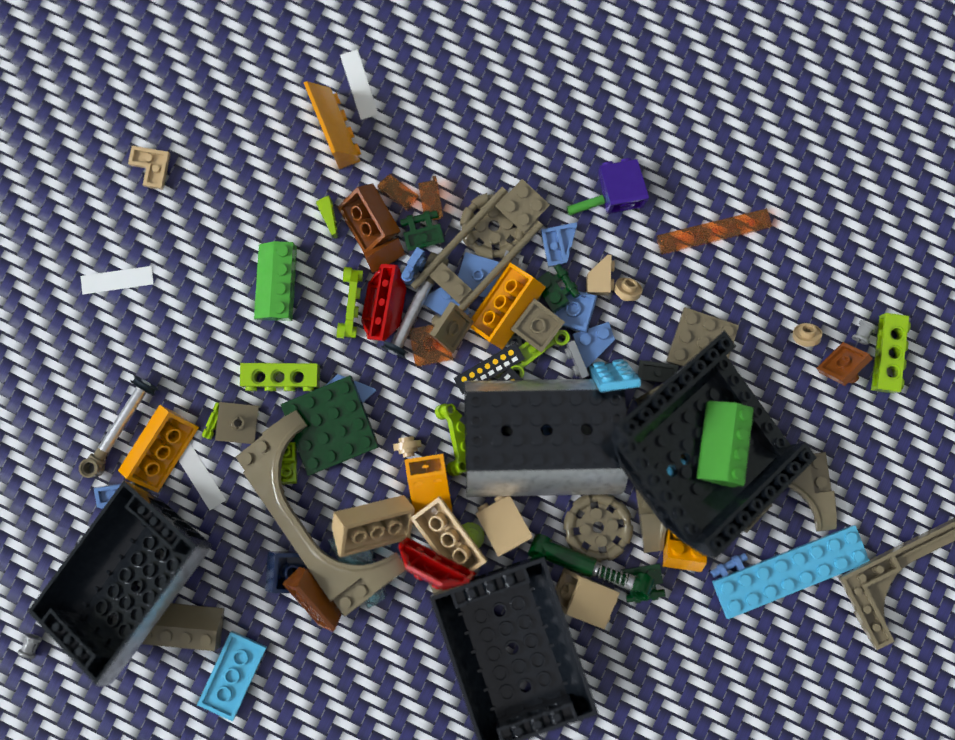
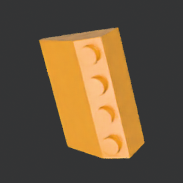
(333, 124)

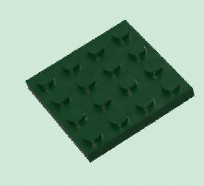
(335, 428)

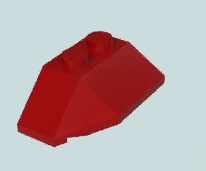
(383, 303)
(432, 566)

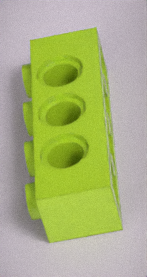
(882, 361)
(250, 371)

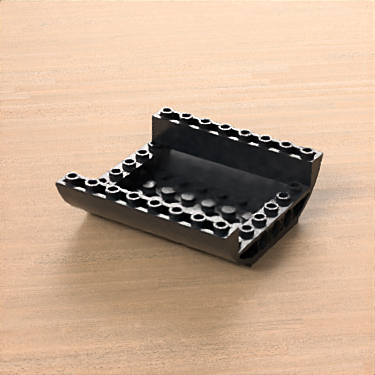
(672, 424)

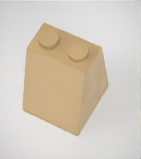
(503, 524)
(585, 598)

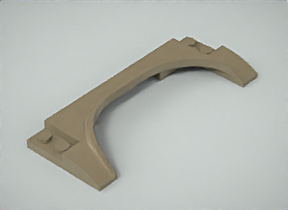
(811, 485)
(342, 582)
(869, 582)

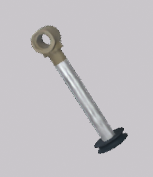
(396, 346)
(117, 427)

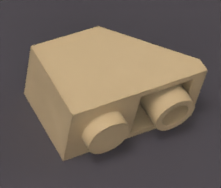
(599, 278)

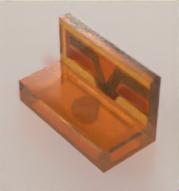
(430, 196)

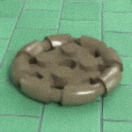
(485, 234)
(609, 522)

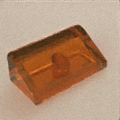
(398, 192)

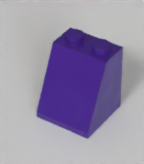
(622, 185)

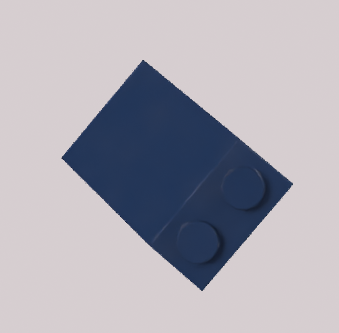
(280, 567)

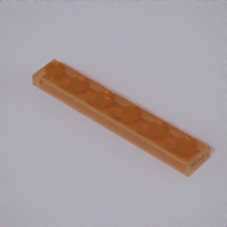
(714, 231)

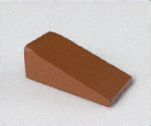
(384, 254)

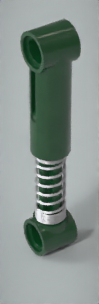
(542, 546)

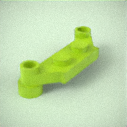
(347, 329)
(531, 353)
(457, 434)

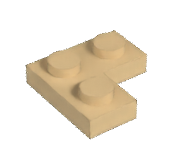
(154, 161)

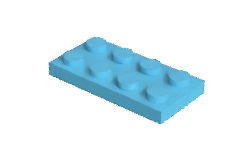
(614, 375)
(232, 676)

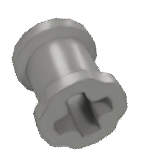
(864, 332)
(29, 646)

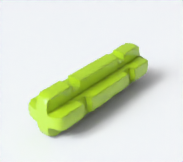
(212, 423)

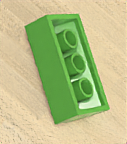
(275, 281)
(725, 443)

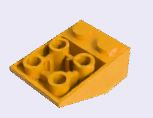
(427, 481)
(681, 556)

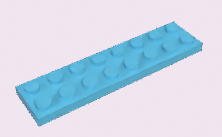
(790, 571)

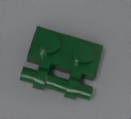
(423, 236)
(552, 293)
(652, 570)

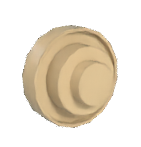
(628, 289)
(807, 334)
(407, 446)

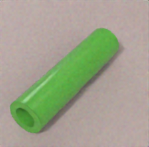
(585, 205)

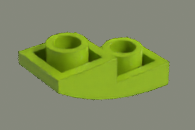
(289, 465)

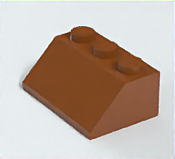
(368, 217)
(313, 599)

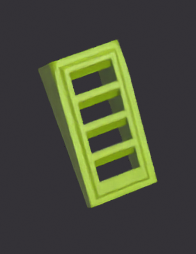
(327, 211)

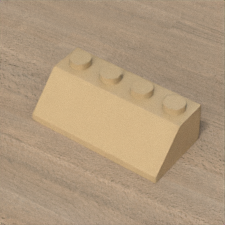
(372, 525)
(447, 535)

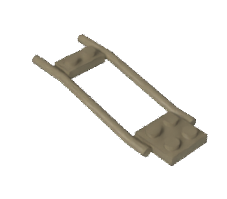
(522, 208)

